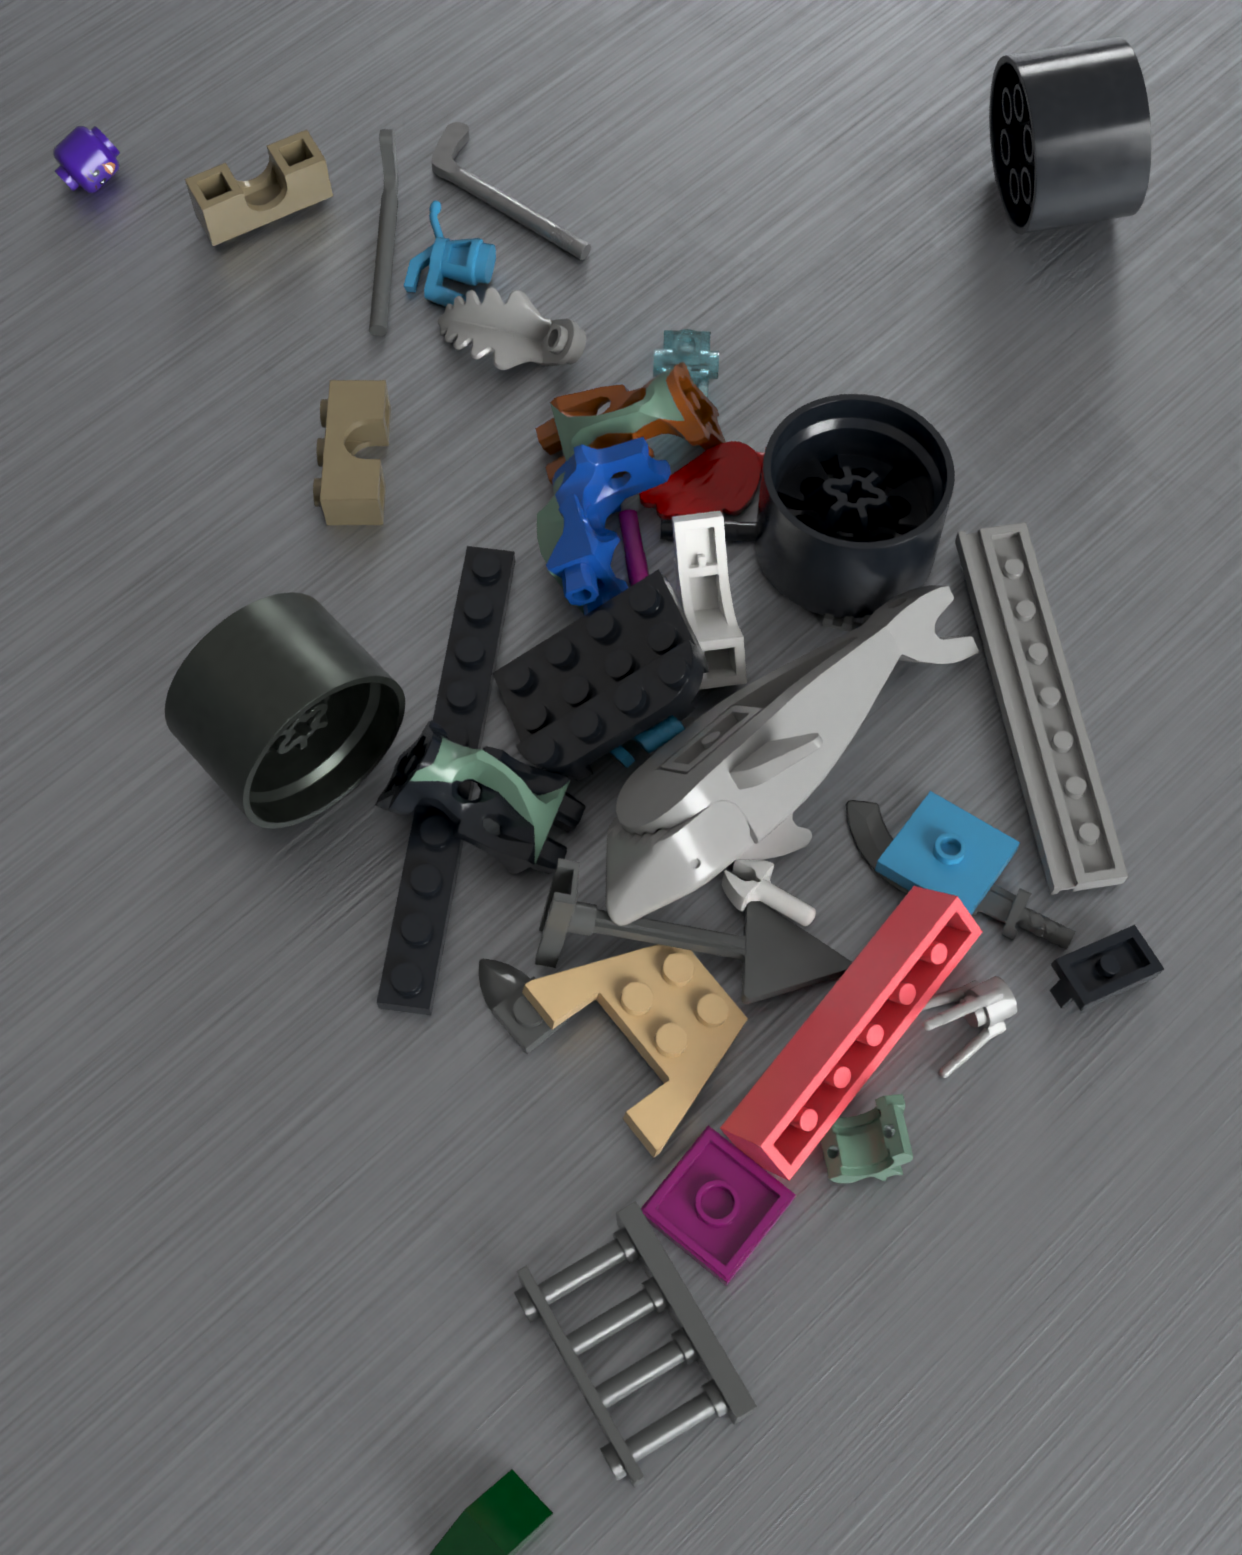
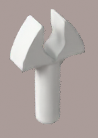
(760, 889)

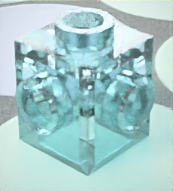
(692, 349)

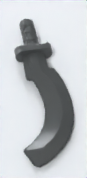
(873, 839)

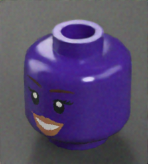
(86, 159)

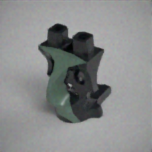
(512, 794)

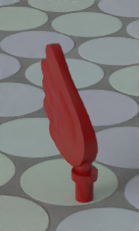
(716, 480)

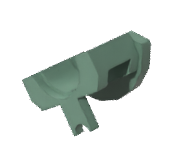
(868, 1144)

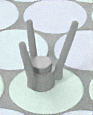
(981, 1005)

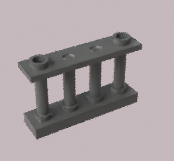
(690, 1343)

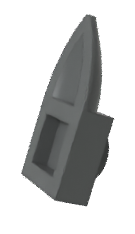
(503, 994)

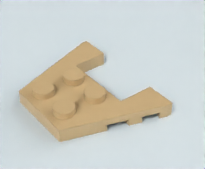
(667, 1012)

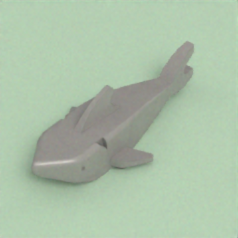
(755, 757)

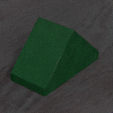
(496, 1521)

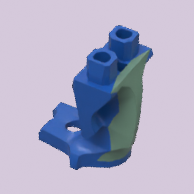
(573, 522)

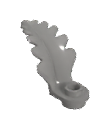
(510, 331)

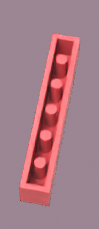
(851, 1031)

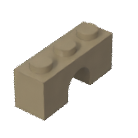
(291, 182)
(354, 419)

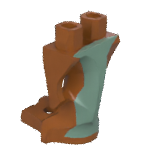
(661, 406)

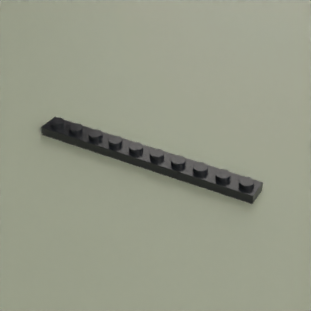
(432, 849)

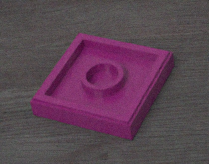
(717, 1205)

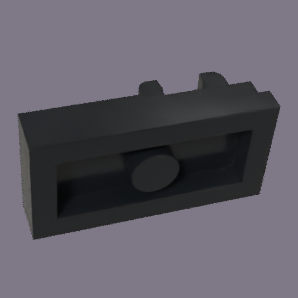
(1104, 969)

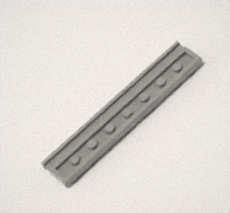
(1040, 710)

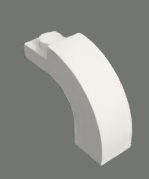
(706, 596)

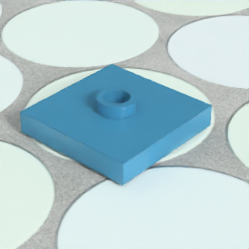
(947, 852)

